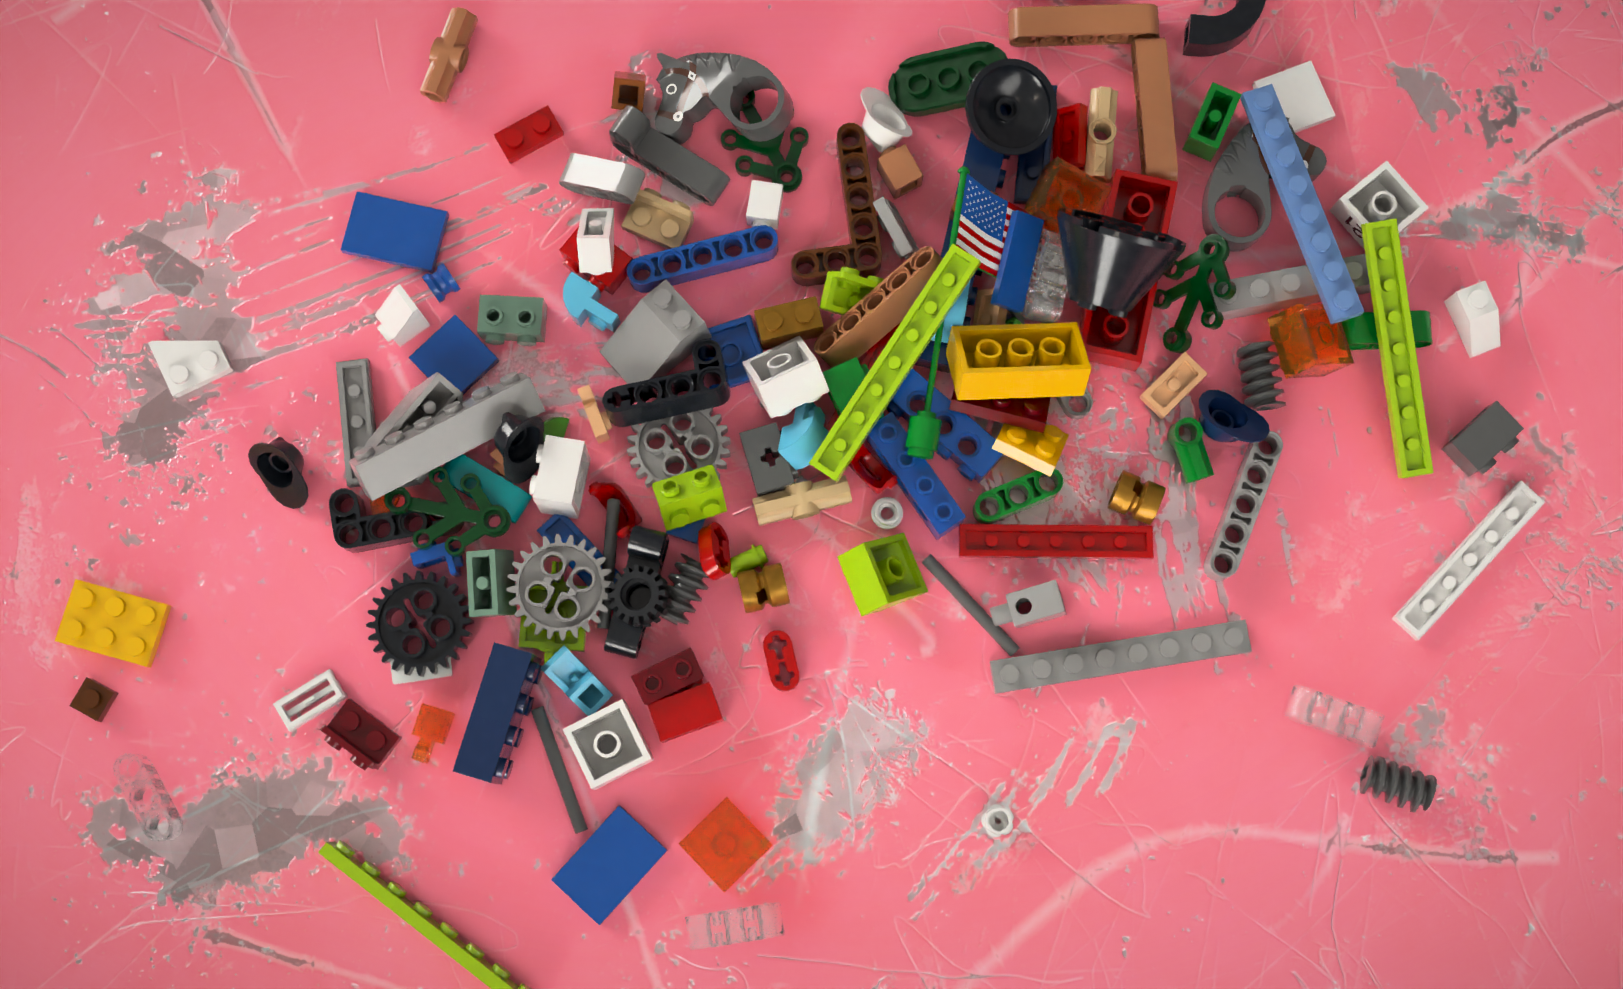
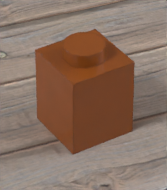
(628, 90)

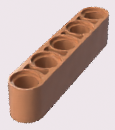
(1082, 25)
(1154, 108)
(878, 310)

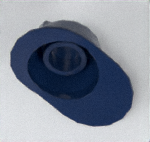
(1229, 420)

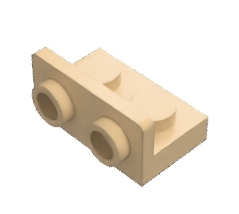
(658, 219)

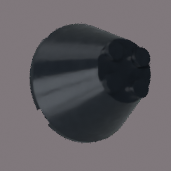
(1112, 260)

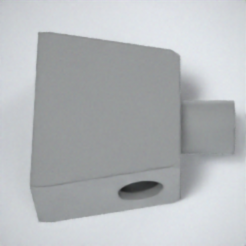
(1045, 602)

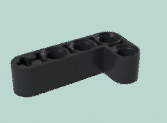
(620, 400)
(368, 525)
(648, 549)

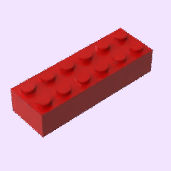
(1116, 339)

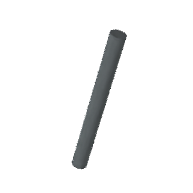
(609, 553)
(970, 605)
(559, 770)

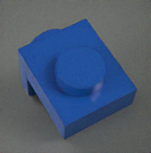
(436, 555)

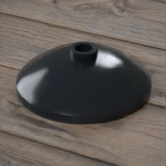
(1028, 101)

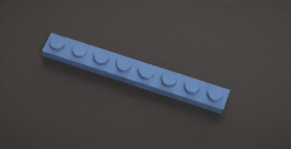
(1301, 204)

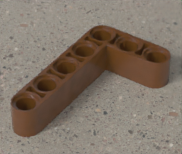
(855, 215)

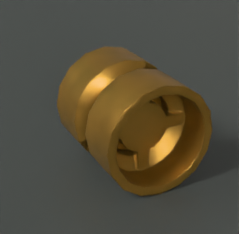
(1136, 497)
(763, 588)

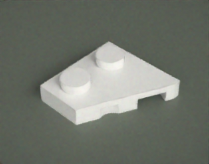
(190, 363)

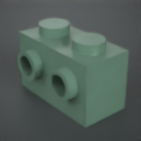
(512, 319)
(488, 582)

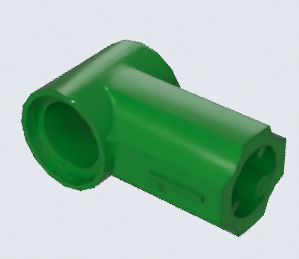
(1190, 454)

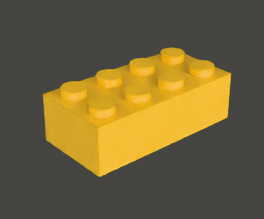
(1017, 361)

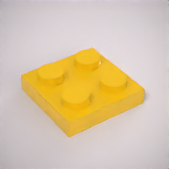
(1032, 448)

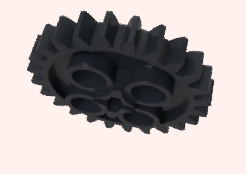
(395, 640)

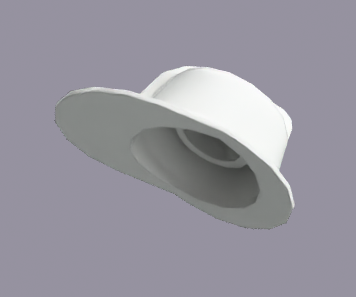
(883, 120)

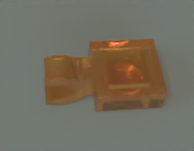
(431, 726)

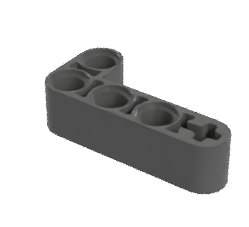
(666, 158)

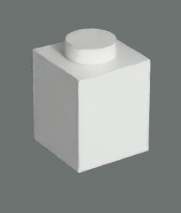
(764, 204)

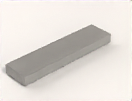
(355, 410)

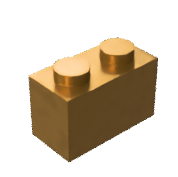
(787, 321)

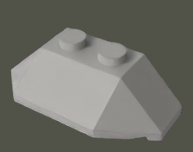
(421, 401)

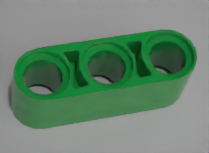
(1362, 332)
(1006, 507)

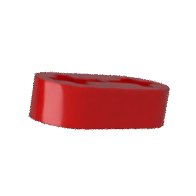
(714, 551)
(773, 663)

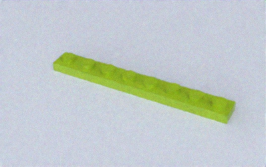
(1397, 348)
(895, 362)
(418, 916)

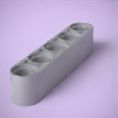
(1235, 519)

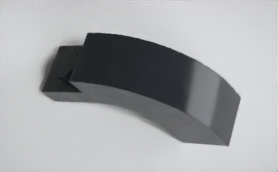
(1221, 33)

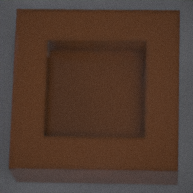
(93, 699)

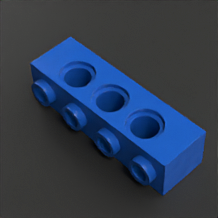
(963, 428)
(915, 477)

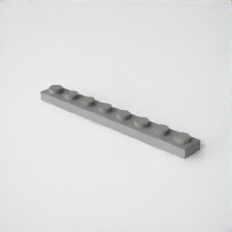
(1120, 656)

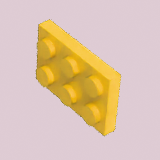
(113, 623)

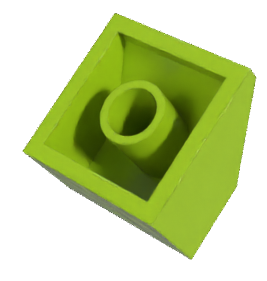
(882, 573)

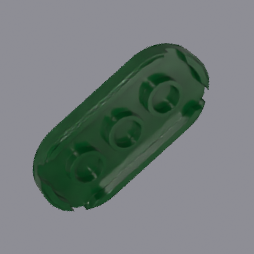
(939, 78)

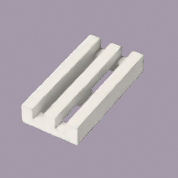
(334, 686)

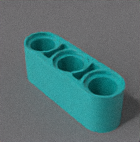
(495, 487)

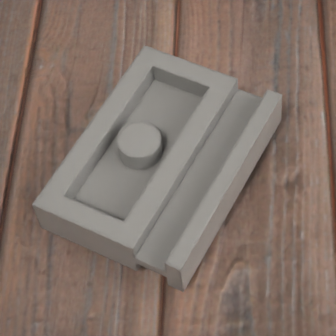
(893, 223)

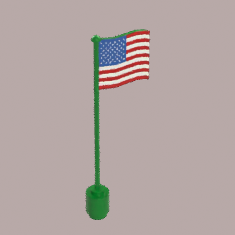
(980, 230)

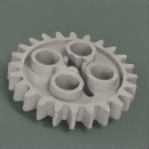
(702, 430)
(532, 574)

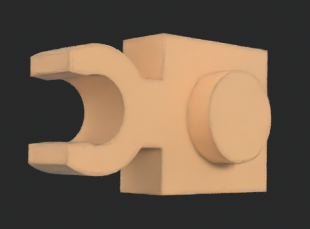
(598, 420)

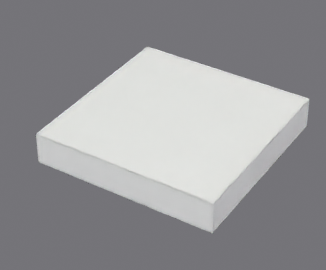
(1300, 96)

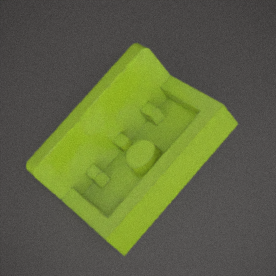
(845, 289)
(689, 497)

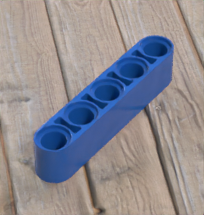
(714, 247)

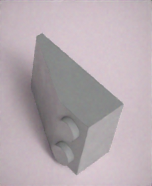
(655, 336)

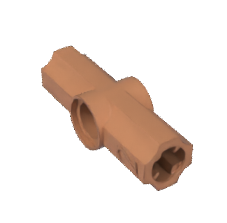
(449, 55)

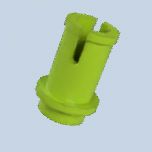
(748, 560)

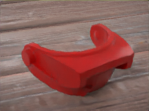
(875, 468)
(605, 491)

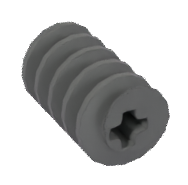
(1259, 376)
(684, 590)
(1398, 782)

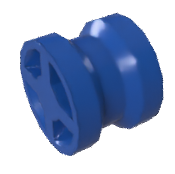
(441, 282)

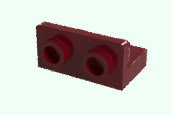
(667, 676)
(360, 735)

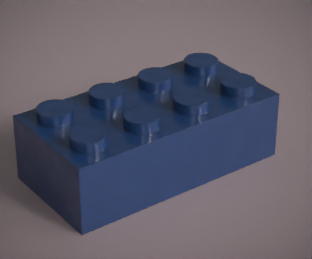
(498, 714)

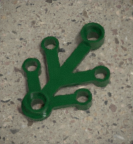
(768, 148)
(1197, 289)
(453, 514)

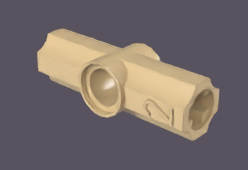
(1101, 118)
(801, 500)

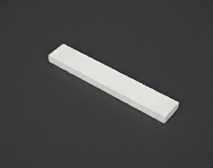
(1468, 560)

